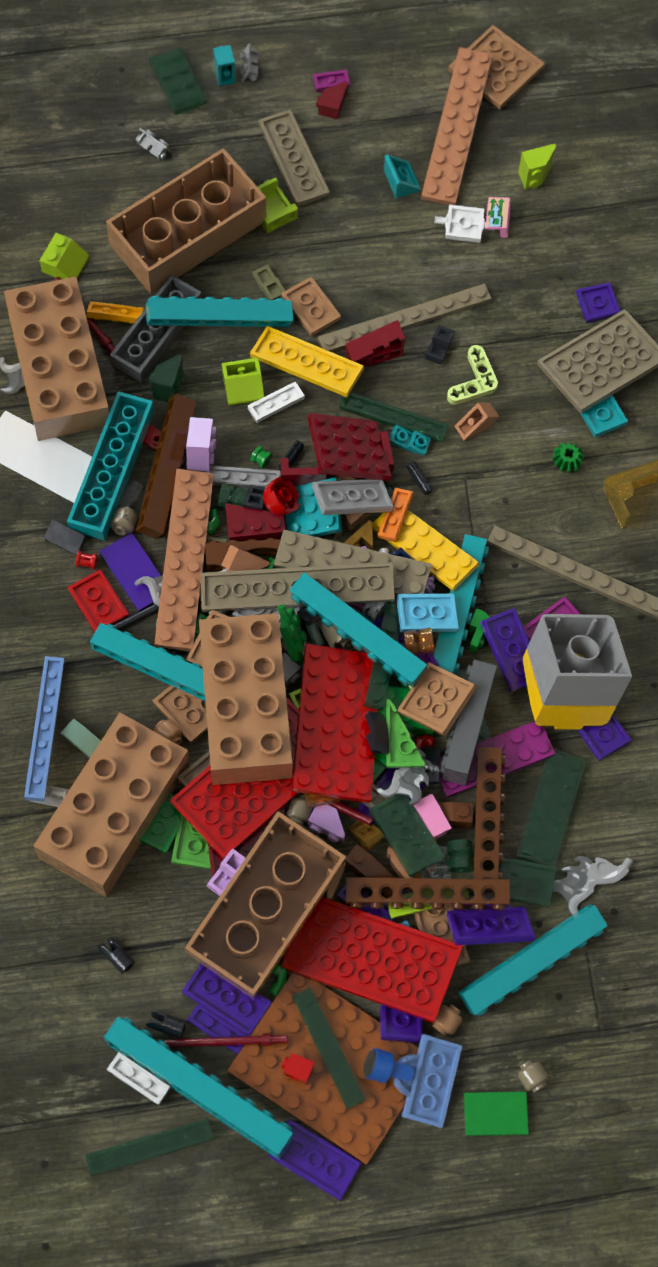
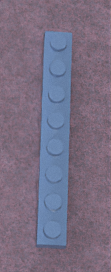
(44, 729)

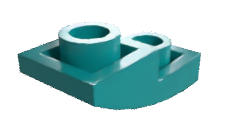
(409, 441)

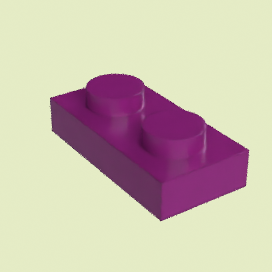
(326, 80)

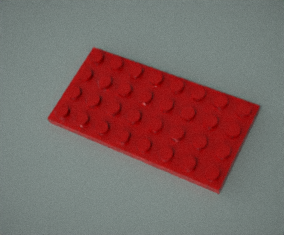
(332, 726)
(234, 811)
(374, 959)

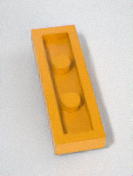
(113, 312)

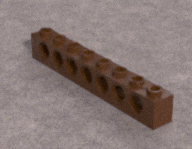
(486, 757)
(499, 887)

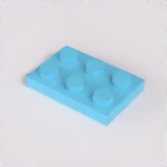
(426, 611)

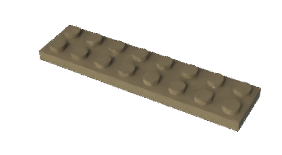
(310, 551)

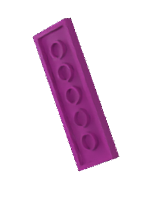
(522, 748)

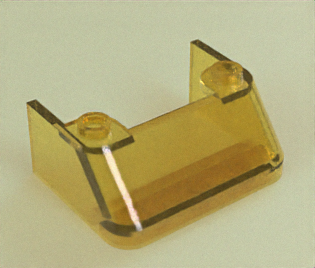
(622, 485)

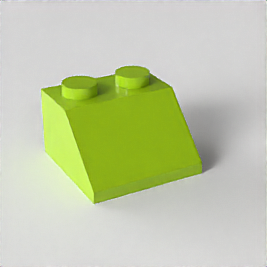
(536, 165)
(63, 258)

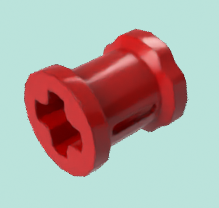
(86, 560)

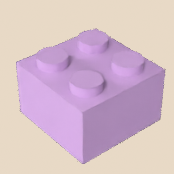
(200, 444)

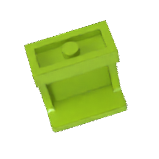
(278, 208)

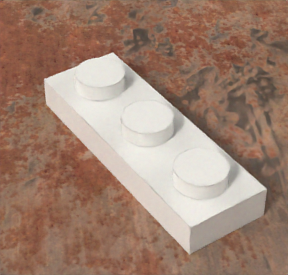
(276, 402)
(138, 1078)

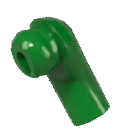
(280, 980)

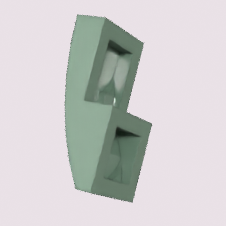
(81, 737)

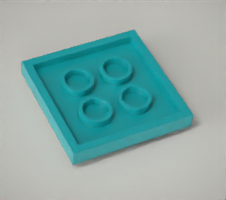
(309, 518)

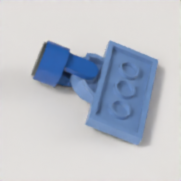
(421, 1077)

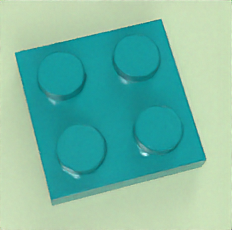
(604, 417)

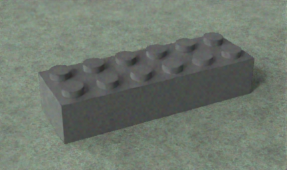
(146, 343)
(468, 726)

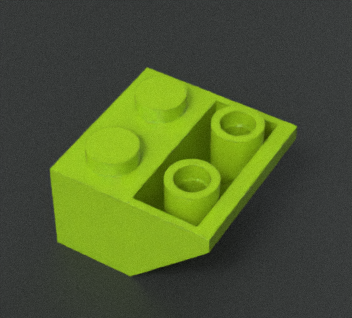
(242, 381)

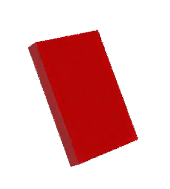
(98, 600)

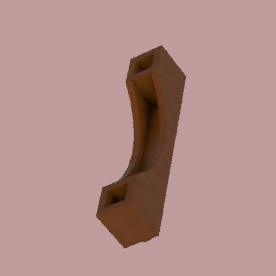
(216, 551)

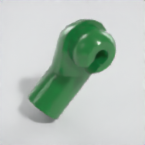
(214, 523)

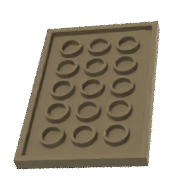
(601, 361)

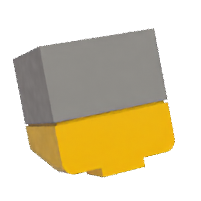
(575, 670)

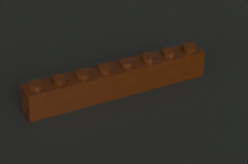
(167, 459)

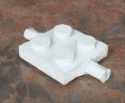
(463, 223)

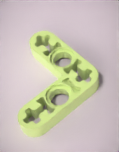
(479, 383)

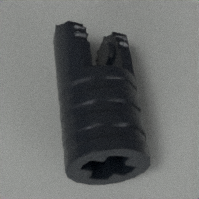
(119, 958)
(171, 1025)

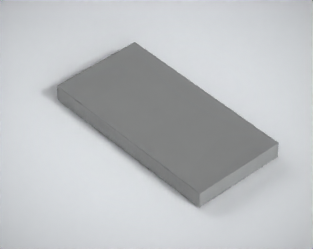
(352, 496)

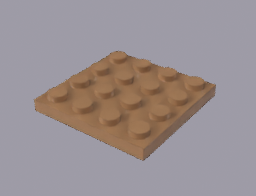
(510, 66)

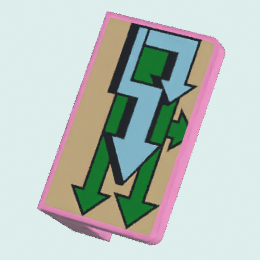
(498, 215)

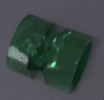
(232, 496)
(460, 858)

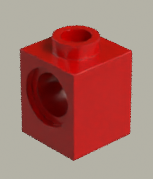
(297, 1068)

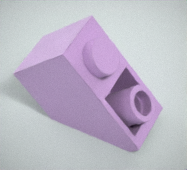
(327, 821)

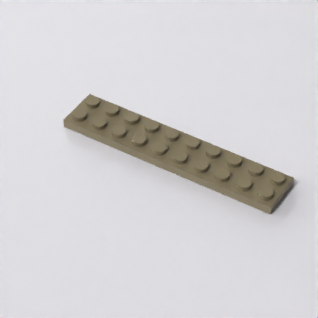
(271, 586)

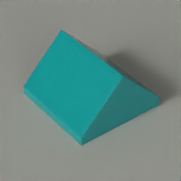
(400, 176)

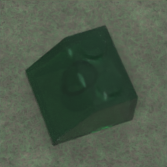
(167, 379)

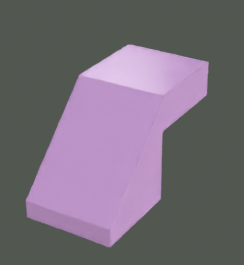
(226, 872)

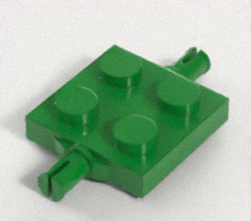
(291, 633)

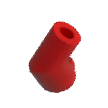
(423, 741)

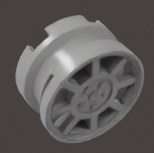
(374, 610)

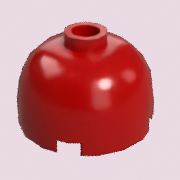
(281, 497)

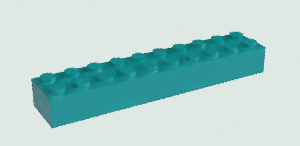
(199, 1088)

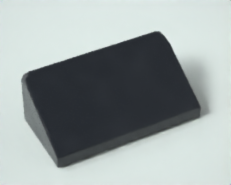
(65, 537)

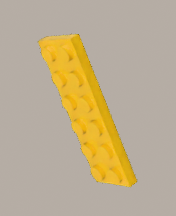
(307, 361)
(427, 545)

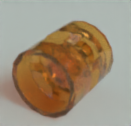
(426, 641)

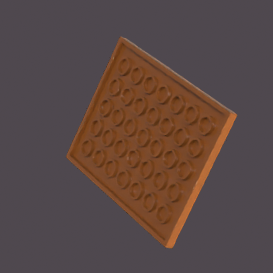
(318, 1102)

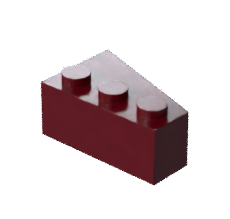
(377, 345)
(253, 524)

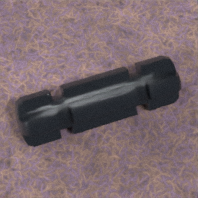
(293, 452)
(419, 478)

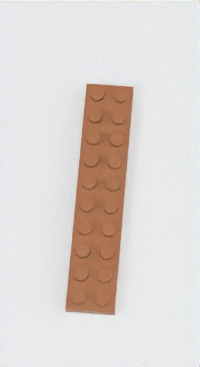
(457, 127)
(184, 560)

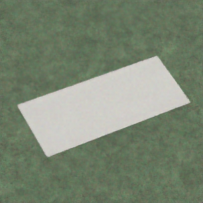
(43, 461)

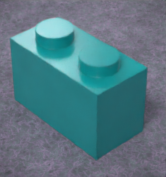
(224, 65)

